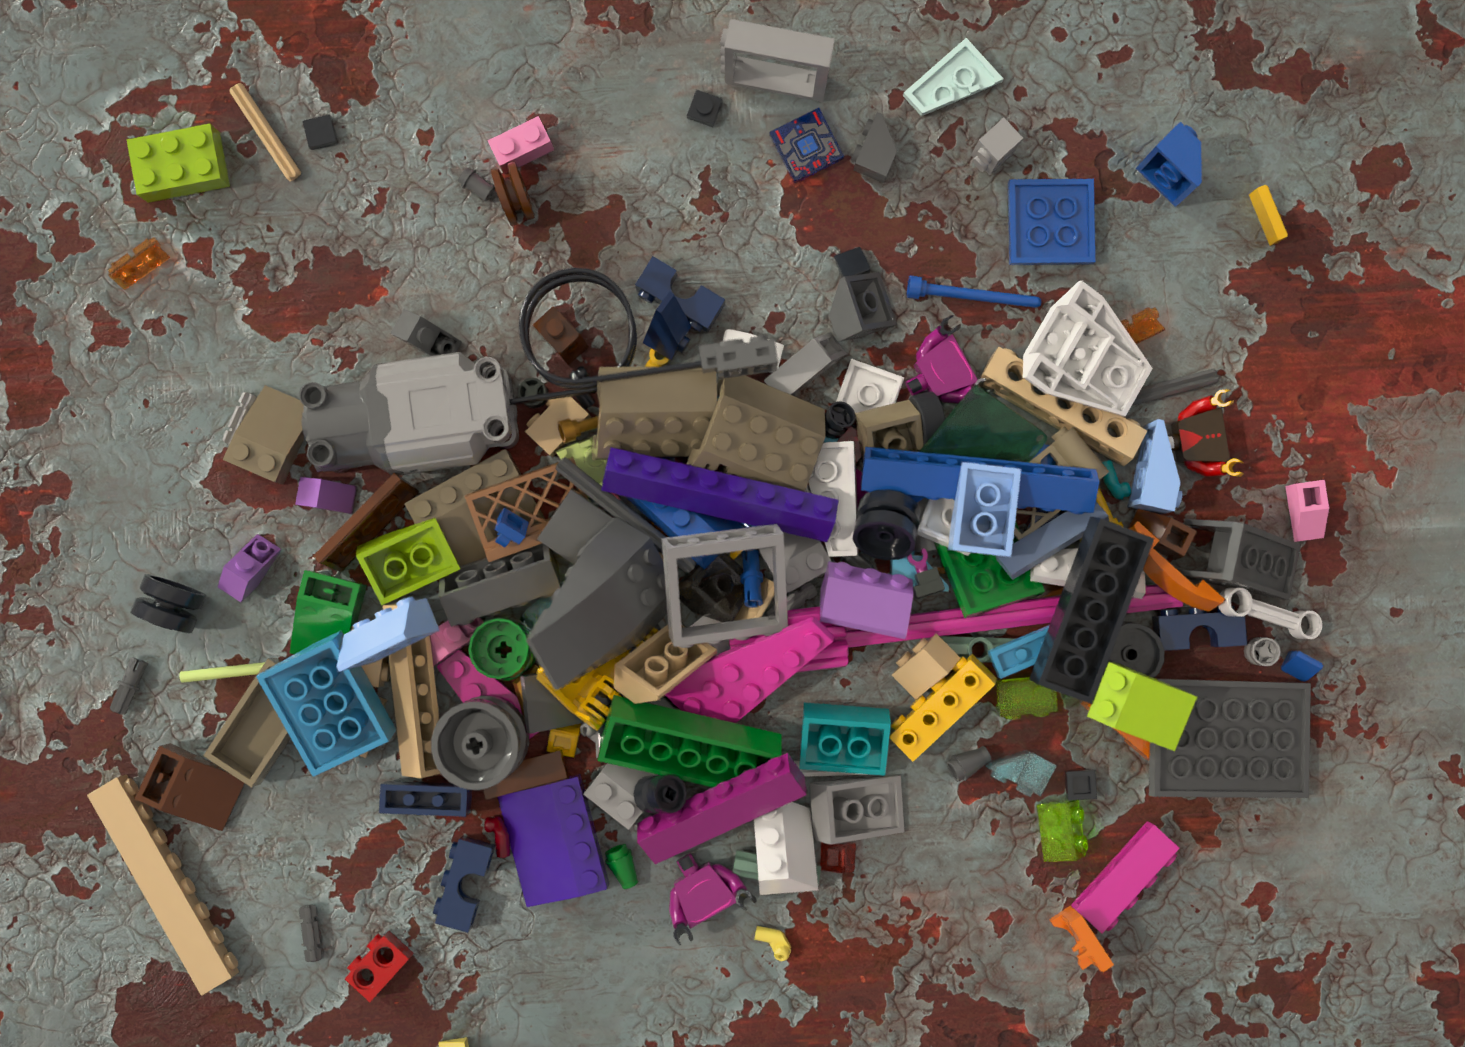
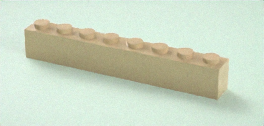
(164, 884)

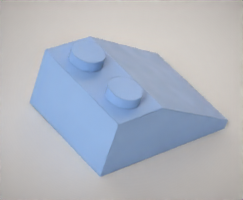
(1155, 476)
(985, 510)

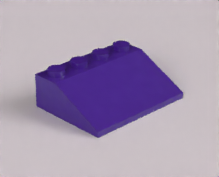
(554, 841)

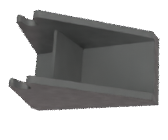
(1247, 559)

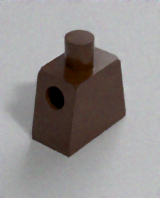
(560, 335)

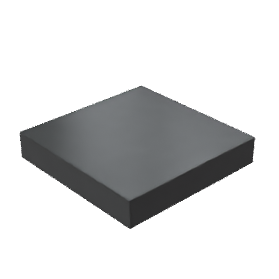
(542, 708)

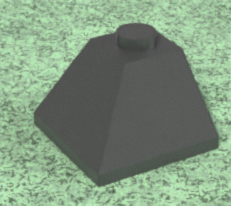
(860, 307)

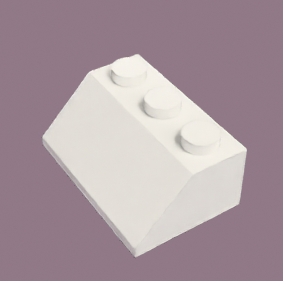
(785, 850)

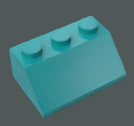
(844, 738)

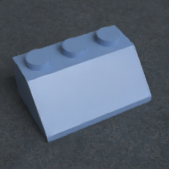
(387, 633)

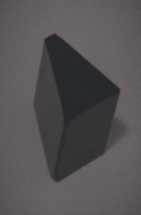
(852, 262)

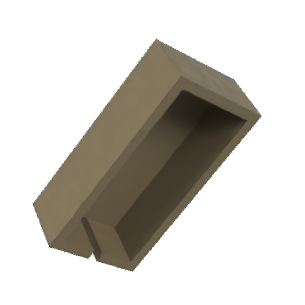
(251, 736)

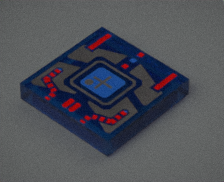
(806, 145)

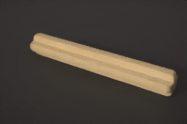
(265, 132)

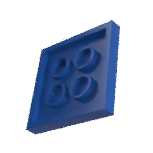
(1051, 221)

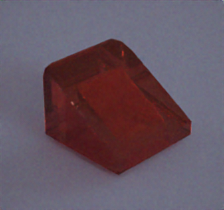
(838, 857)

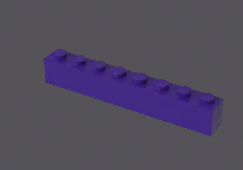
(719, 494)

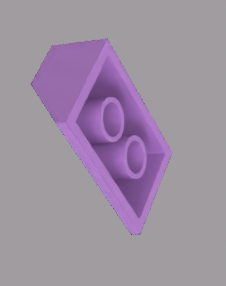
(866, 599)

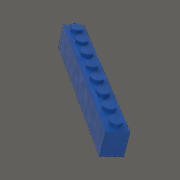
(938, 477)

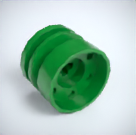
(487, 644)

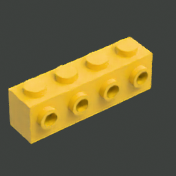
(942, 707)

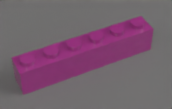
(722, 808)

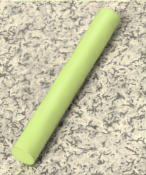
(220, 672)

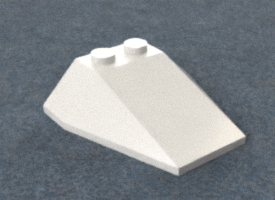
(1086, 354)

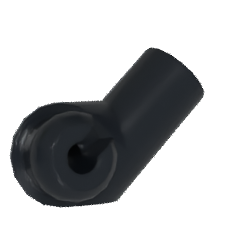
(585, 400)

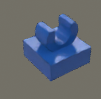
(510, 528)

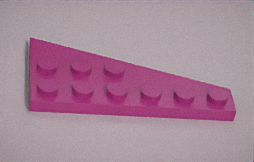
(745, 675)

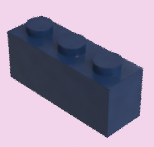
(424, 799)

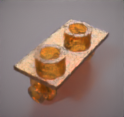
(130, 269)
(1144, 325)

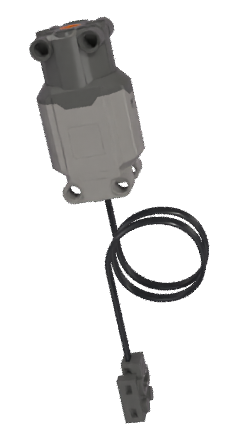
(450, 410)

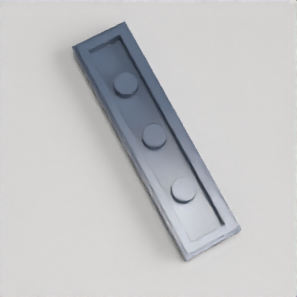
(1047, 541)

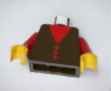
(1201, 438)

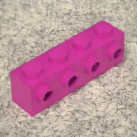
(1125, 877)

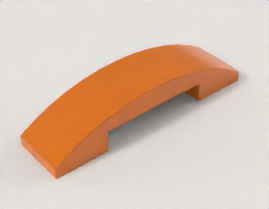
(1173, 582)

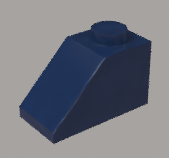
(668, 328)

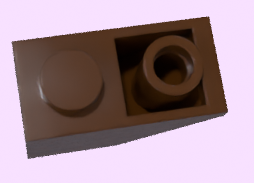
(1172, 535)

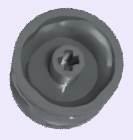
(475, 721)

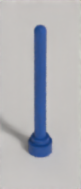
(918, 288)

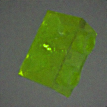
(1024, 697)
(1062, 831)

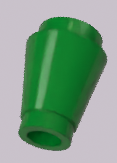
(622, 865)

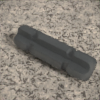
(310, 933)

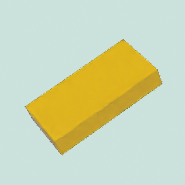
(1268, 215)

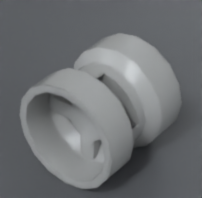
(1266, 648)

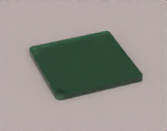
(986, 429)

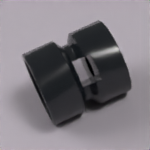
(660, 794)

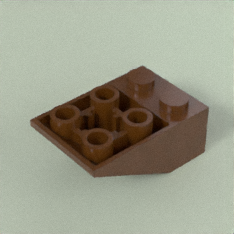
(189, 787)

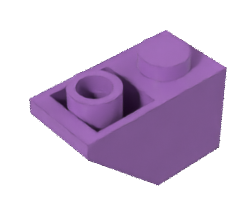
(248, 568)

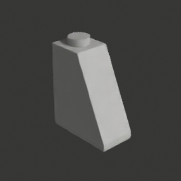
(806, 364)

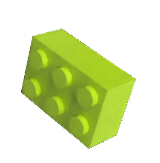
(178, 163)

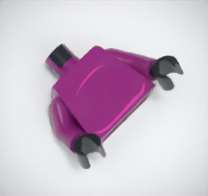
(943, 367)
(702, 894)

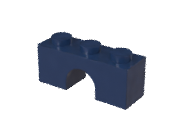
(699, 309)
(1176, 629)
(455, 907)

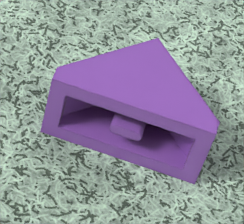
(326, 495)

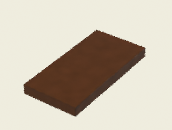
(366, 523)

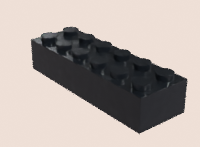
(1091, 609)

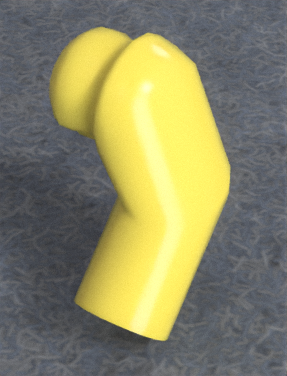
(777, 941)

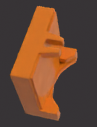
(1087, 944)

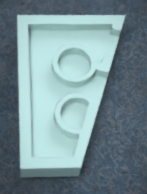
(952, 79)

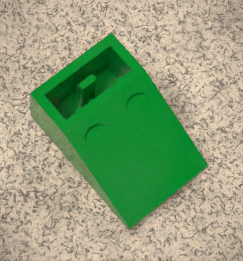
(324, 608)

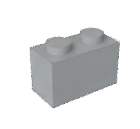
(996, 146)

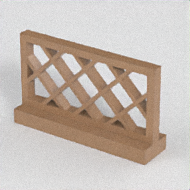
(494, 550)

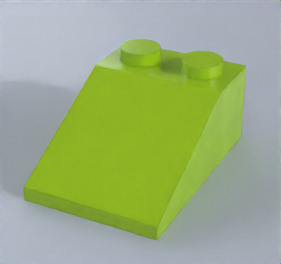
(406, 560)
(1142, 706)

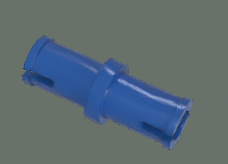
(751, 578)

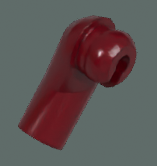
(502, 840)

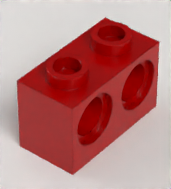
(382, 968)

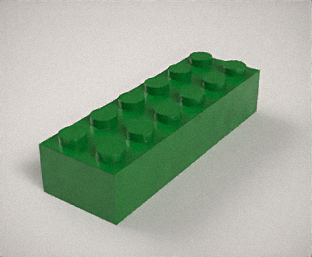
(682, 743)

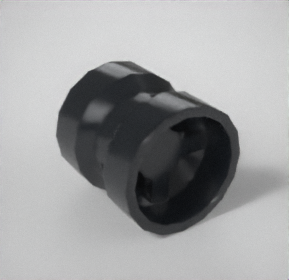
(838, 419)

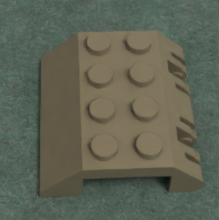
(654, 413)
(761, 434)

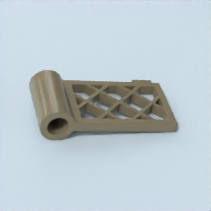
(1068, 451)

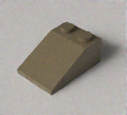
(890, 427)
(268, 436)

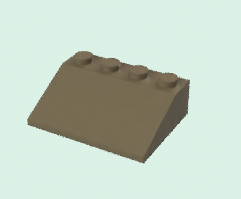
(449, 506)

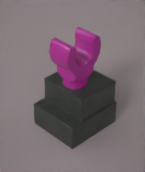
(927, 580)

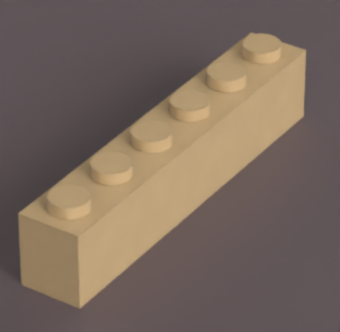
(414, 706)

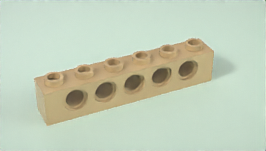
(1046, 407)

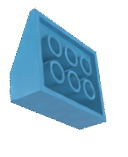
(326, 710)

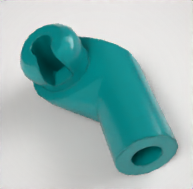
(1111, 481)

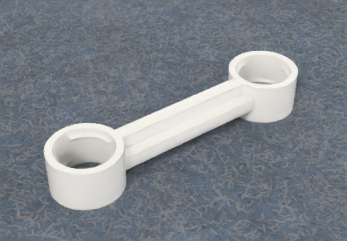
(1271, 613)

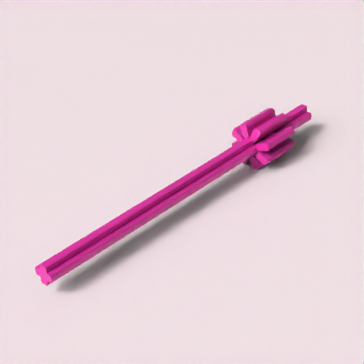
(949, 623)

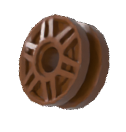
(512, 193)

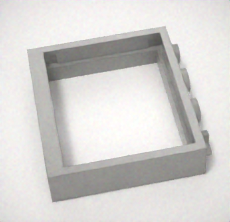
(776, 45)
(715, 543)

